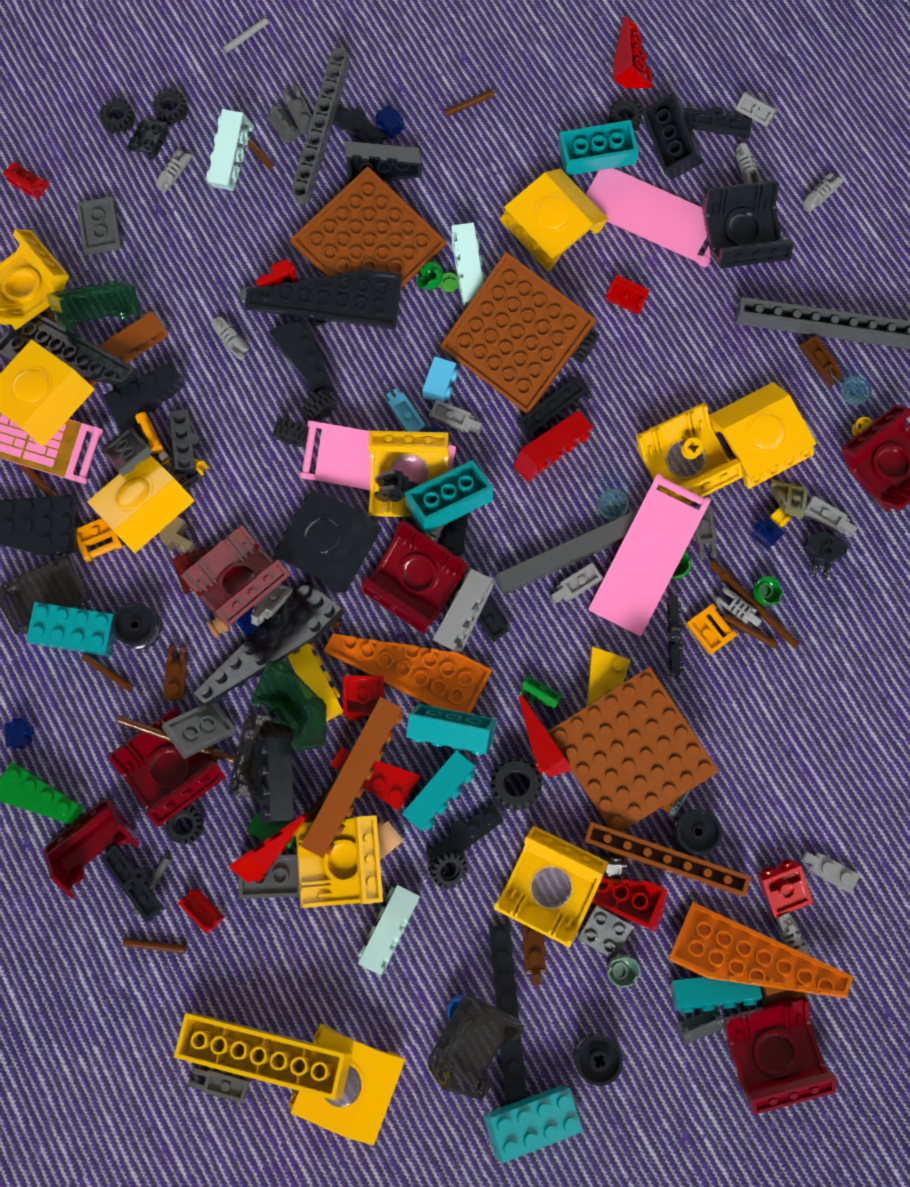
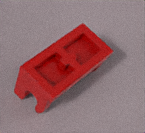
(25, 180)
(627, 294)
(201, 910)

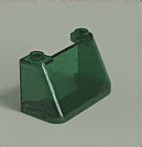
(295, 701)

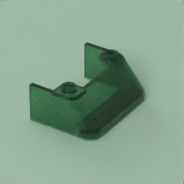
(93, 302)

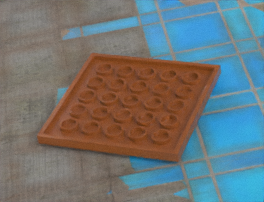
(368, 230)
(518, 333)
(633, 750)

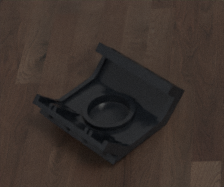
(744, 225)
(327, 540)

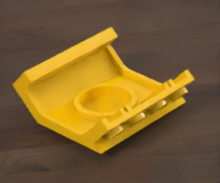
(551, 216)
(27, 280)
(40, 392)
(764, 433)
(141, 503)
(348, 873)

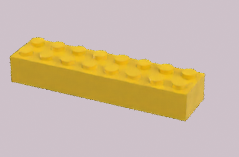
(263, 1055)

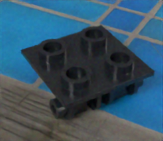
(148, 138)

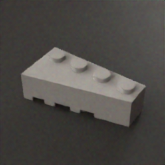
(464, 611)

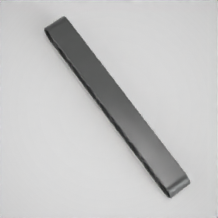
(320, 117)
(565, 554)

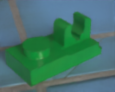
(546, 695)

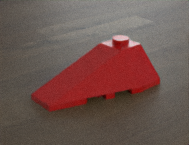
(629, 59)
(543, 747)
(260, 859)
(632, 900)

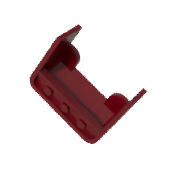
(84, 841)

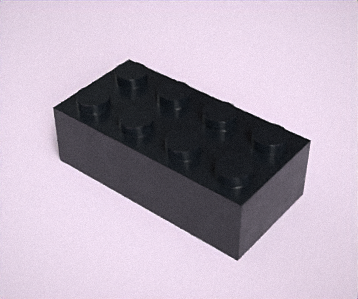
(672, 136)

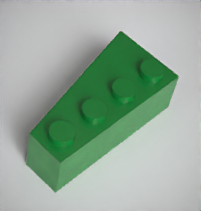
(30, 792)

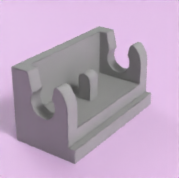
(756, 109)

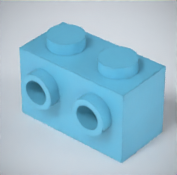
(440, 379)

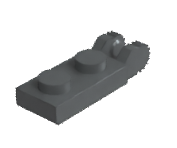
(298, 110)
(706, 533)
(221, 1084)

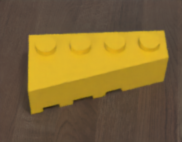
(309, 670)
(604, 673)

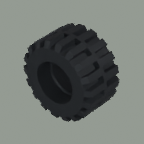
(534, 784)

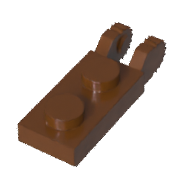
(821, 360)
(175, 675)

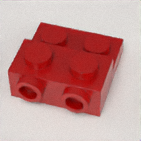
(281, 272)
(361, 695)
(784, 887)

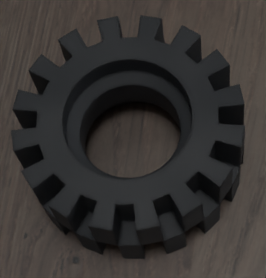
(167, 98)
(117, 107)
(626, 107)
(586, 346)
(319, 406)
(290, 432)
(192, 834)
(455, 875)

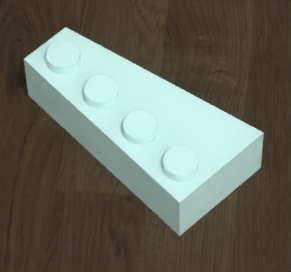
(228, 149)
(467, 261)
(389, 929)

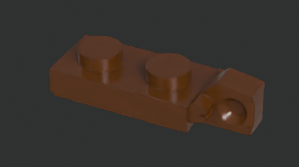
(533, 953)

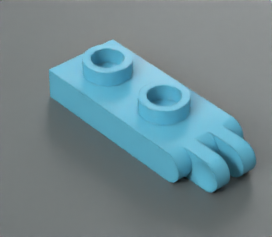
(405, 412)

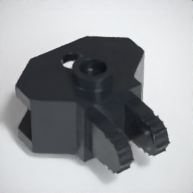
(393, 486)
(824, 551)

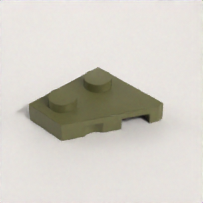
(790, 498)

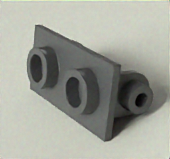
(282, 125)
(616, 864)
(700, 1026)

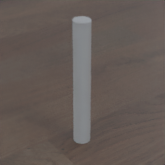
(245, 35)

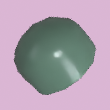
(623, 971)

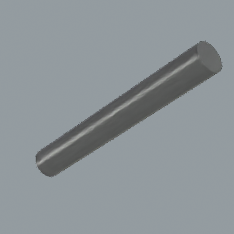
(155, 878)

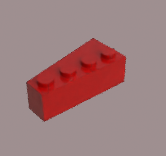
(552, 446)
(387, 782)

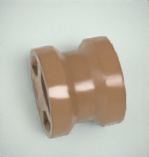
(216, 627)

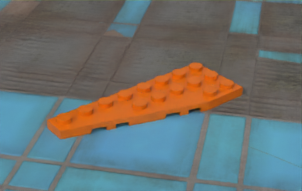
(425, 674)
(738, 954)

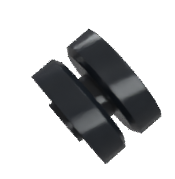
(126, 630)
(709, 832)
(600, 1072)

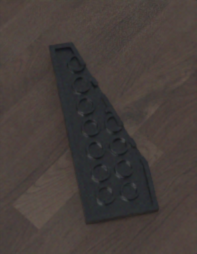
(349, 298)
(82, 356)
(40, 524)
(292, 626)

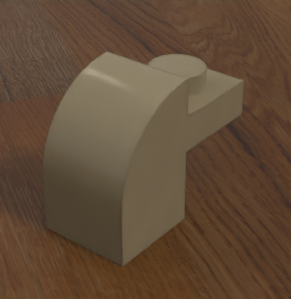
(172, 536)

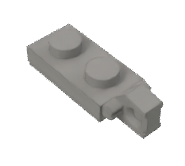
(454, 417)
(829, 517)
(577, 583)
(270, 603)
(831, 871)

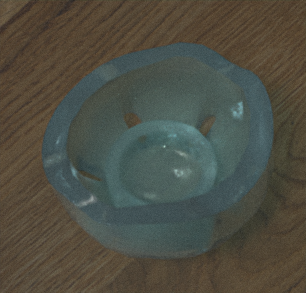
(853, 394)
(612, 505)

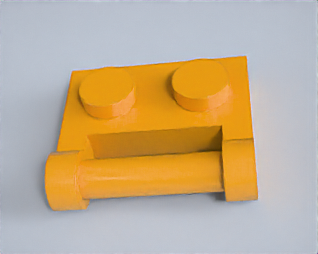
(149, 433)
(94, 533)
(707, 633)

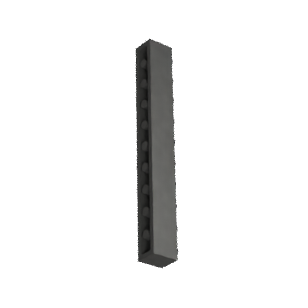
(823, 322)

